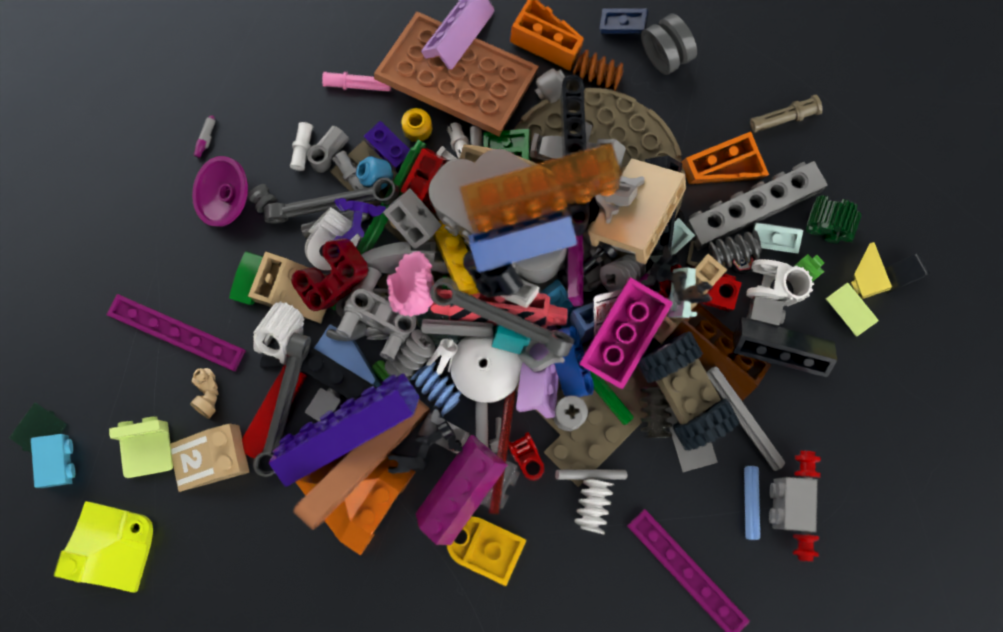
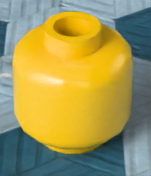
(416, 124)

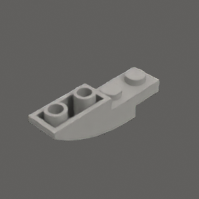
(387, 257)

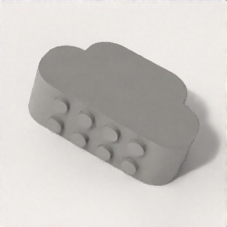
(450, 208)

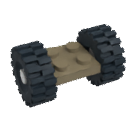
(688, 391)

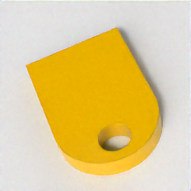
(488, 550)

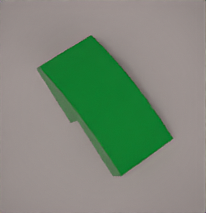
(245, 277)

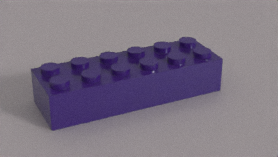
(344, 429)

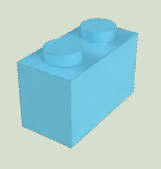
(52, 461)

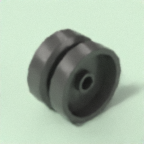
(669, 44)

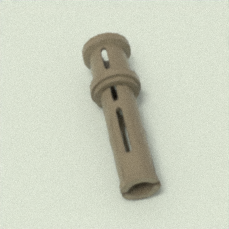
(795, 111)

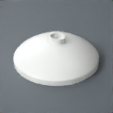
(487, 383)

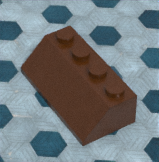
(717, 349)

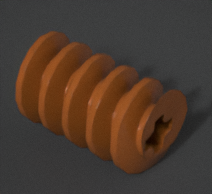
(599, 70)

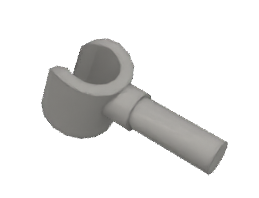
(494, 442)

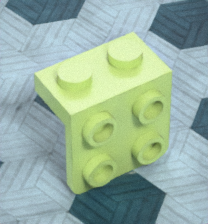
(144, 447)

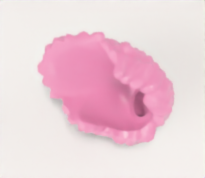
(411, 285)

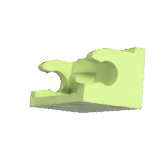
(852, 309)

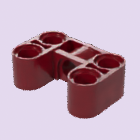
(338, 282)

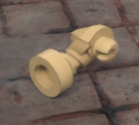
(205, 381)

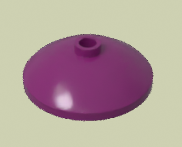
(220, 191)

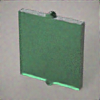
(37, 423)

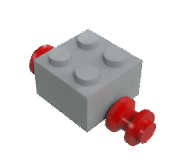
(796, 505)

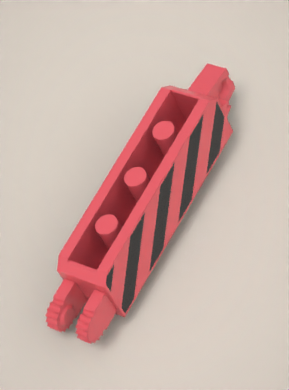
(538, 312)

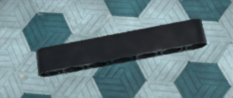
(574, 142)

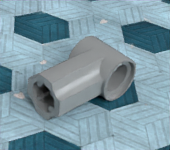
(328, 147)

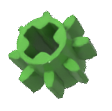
(812, 265)

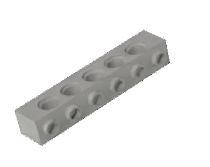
(810, 183)

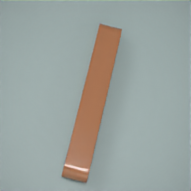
(354, 469)

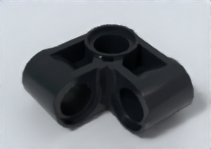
(495, 281)

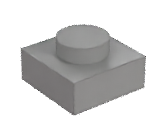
(623, 196)

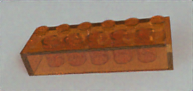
(541, 187)

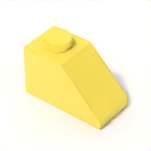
(870, 275)

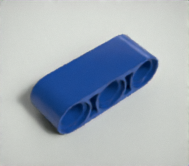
(573, 377)

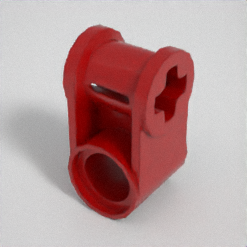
(526, 455)

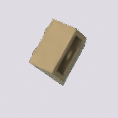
(275, 285)

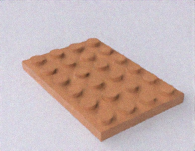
(479, 88)

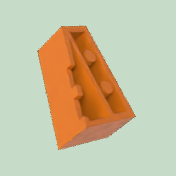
(546, 35)
(726, 162)

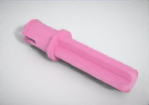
(353, 81)

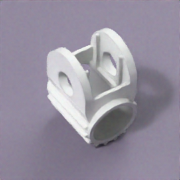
(323, 230)
(780, 273)
(280, 324)

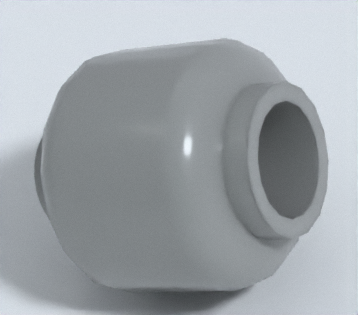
(550, 85)

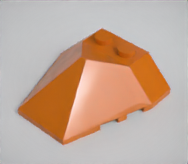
(365, 506)

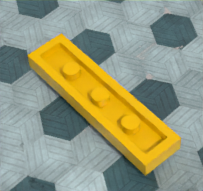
(453, 251)

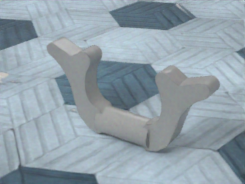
(611, 210)
(538, 365)

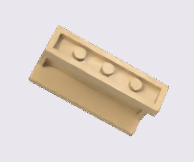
(644, 220)

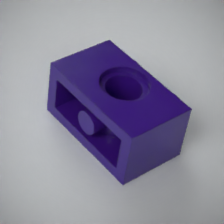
(387, 145)

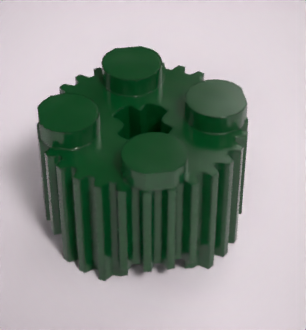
(833, 220)

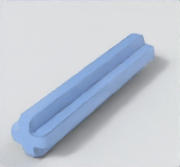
(752, 503)

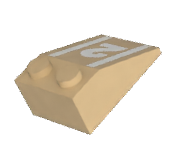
(209, 457)

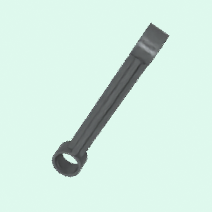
(280, 212)
(554, 340)
(297, 352)

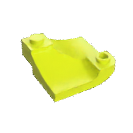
(107, 548)

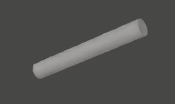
(591, 474)

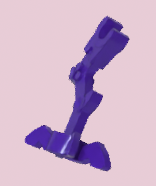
(358, 208)

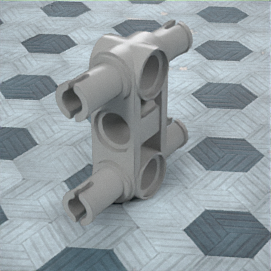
(376, 314)

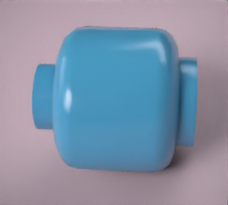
(372, 169)

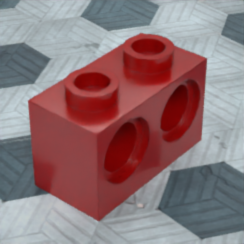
(423, 172)
(720, 302)

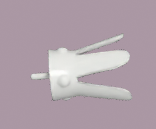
(446, 349)

